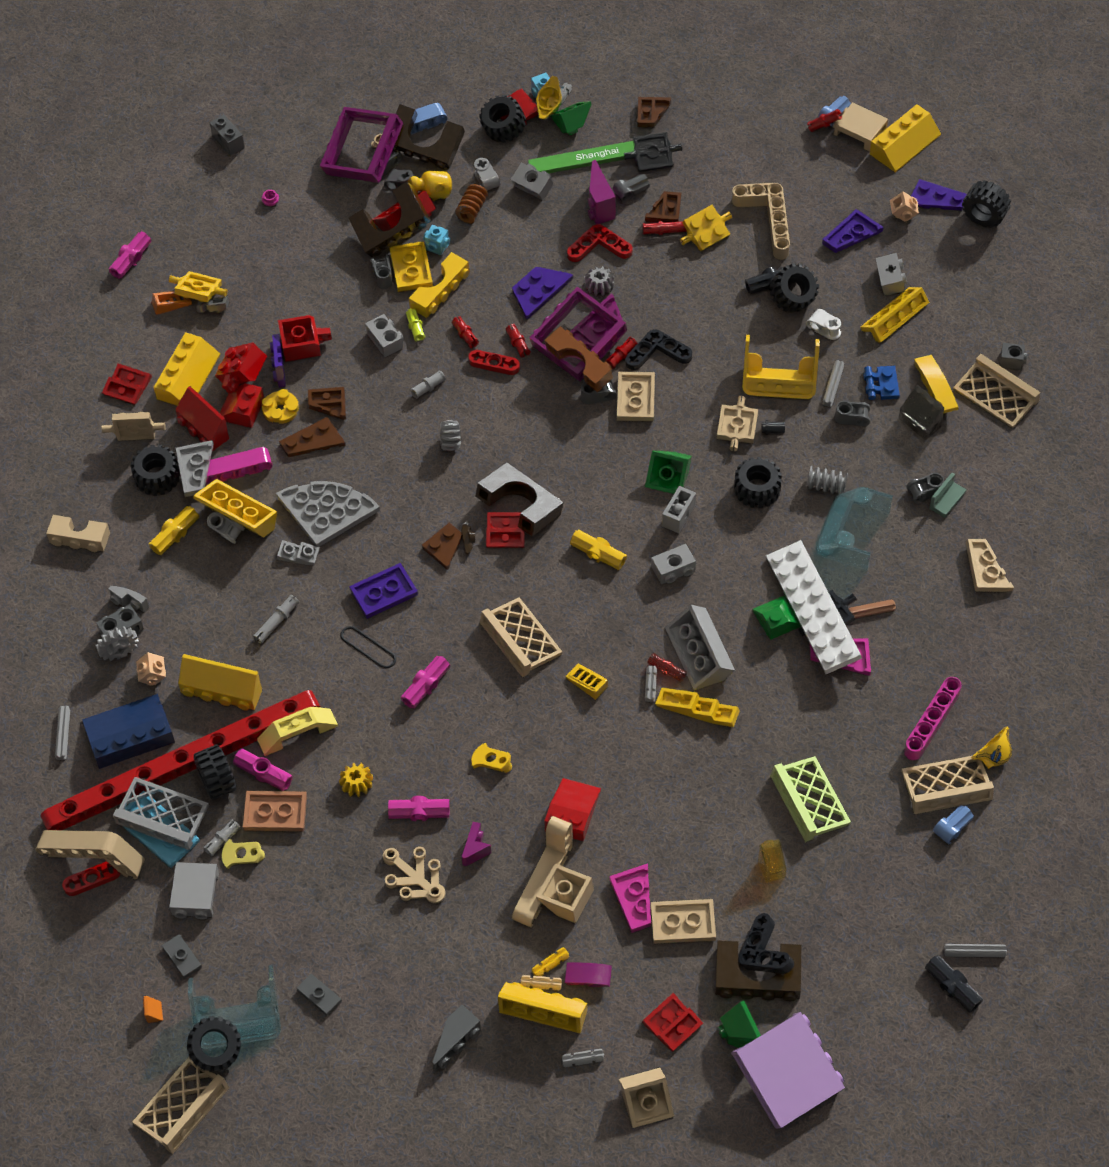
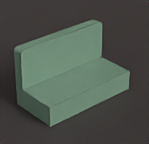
(947, 496)

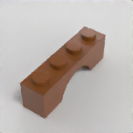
(563, 345)

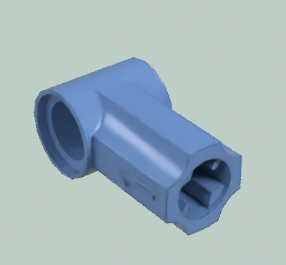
(841, 103)
(951, 826)

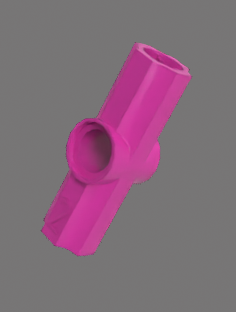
(129, 255)
(425, 681)
(272, 774)
(419, 808)

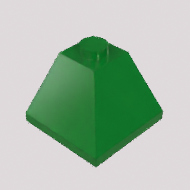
(572, 117)
(667, 471)
(777, 617)
(738, 1026)

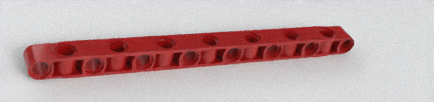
(168, 767)

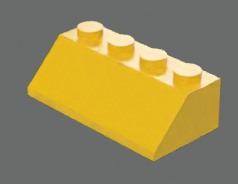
(905, 138)
(187, 367)
(238, 507)
(219, 682)
(542, 1007)

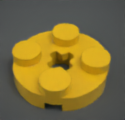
(277, 398)

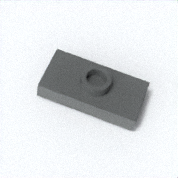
(182, 956)
(319, 994)

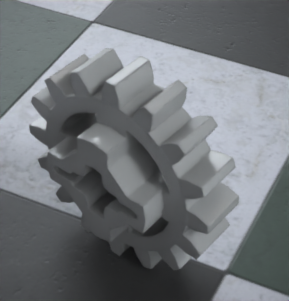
(117, 643)

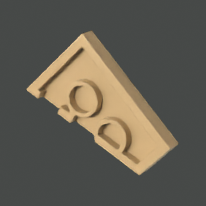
(984, 568)

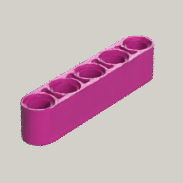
(238, 465)
(936, 711)

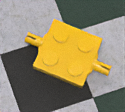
(706, 228)
(198, 286)

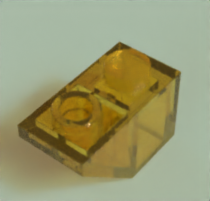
(771, 860)

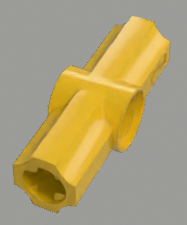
(173, 530)
(598, 549)

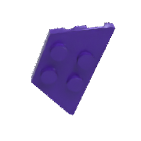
(539, 288)

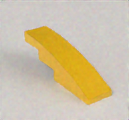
(936, 382)
(697, 707)

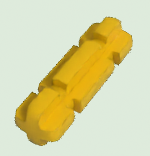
(550, 962)

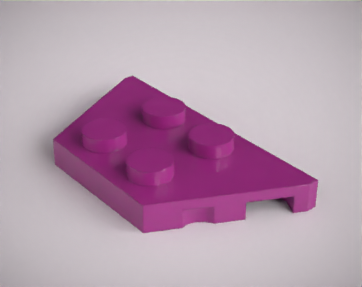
(594, 327)

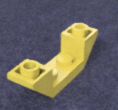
(293, 725)

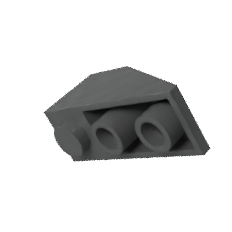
(457, 1031)

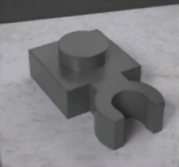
(214, 304)

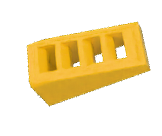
(595, 691)

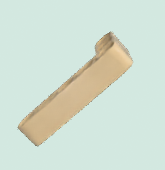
(773, 197)
(558, 843)
(92, 845)

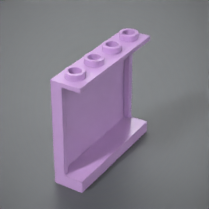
(789, 1070)

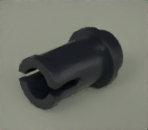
(772, 427)

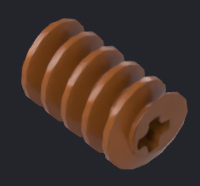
(471, 203)

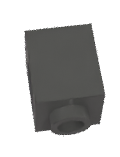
(1012, 356)

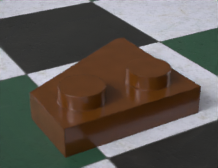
(651, 110)
(666, 208)
(328, 401)
(443, 544)

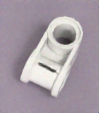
(825, 324)

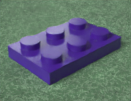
(383, 590)

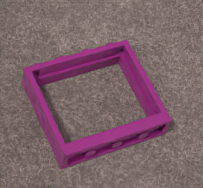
(383, 150)
(560, 312)

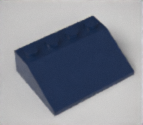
(128, 731)

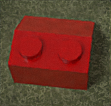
(243, 405)

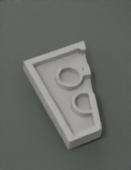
(194, 466)

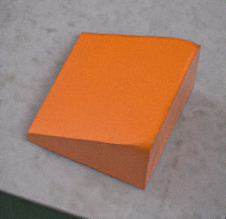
(152, 1009)

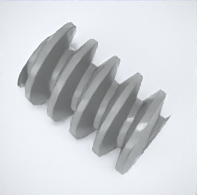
(827, 481)

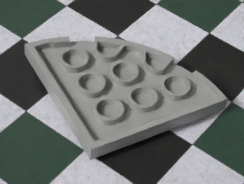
(326, 508)

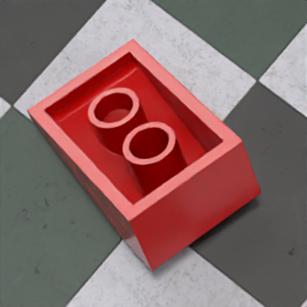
(574, 804)

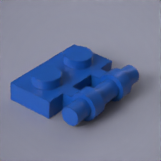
(887, 381)

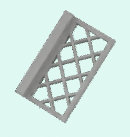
(150, 825)

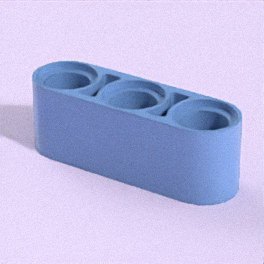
(429, 117)

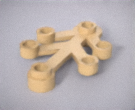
(415, 877)

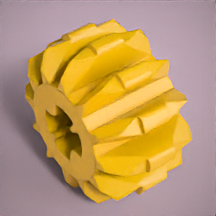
(356, 779)

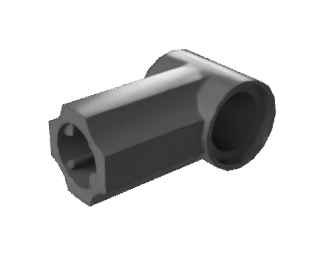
(627, 189)

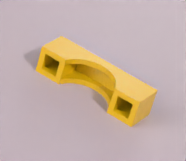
(426, 299)

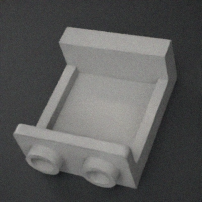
(193, 890)

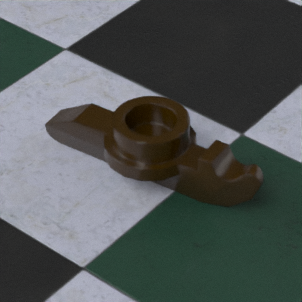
(468, 537)

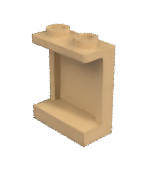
(860, 124)

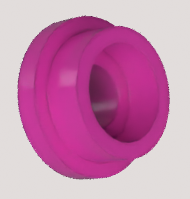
(270, 194)

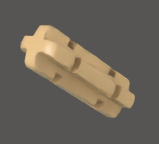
(541, 982)

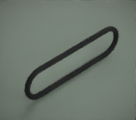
(365, 654)

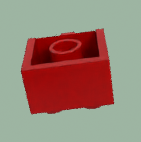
(301, 337)
(240, 366)

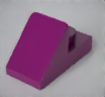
(474, 848)

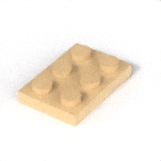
(635, 396)
(683, 921)

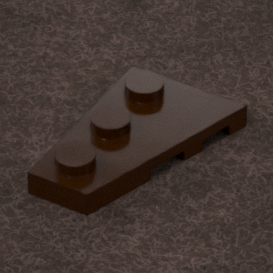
(314, 437)

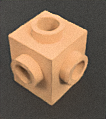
(904, 206)
(150, 669)

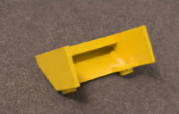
(780, 382)

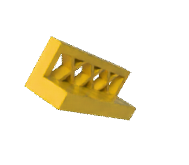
(896, 313)

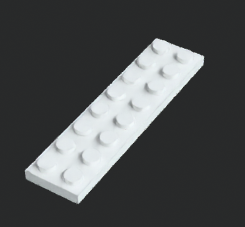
(813, 607)

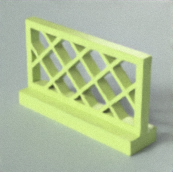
(796, 806)

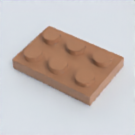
(275, 811)

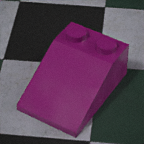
(601, 197)

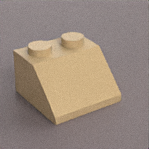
(566, 892)
(646, 1097)

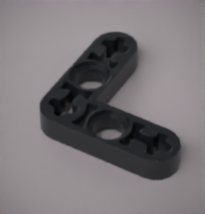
(657, 344)
(762, 928)

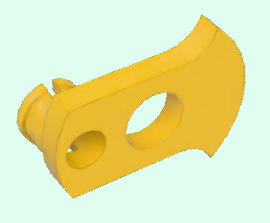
(501, 763)

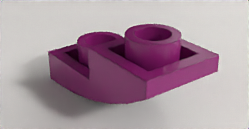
(588, 974)

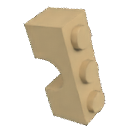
(93, 537)

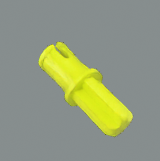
(415, 324)

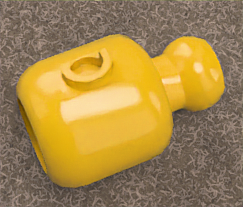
(436, 184)

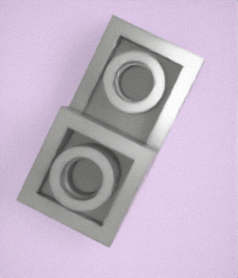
(295, 553)
(126, 596)

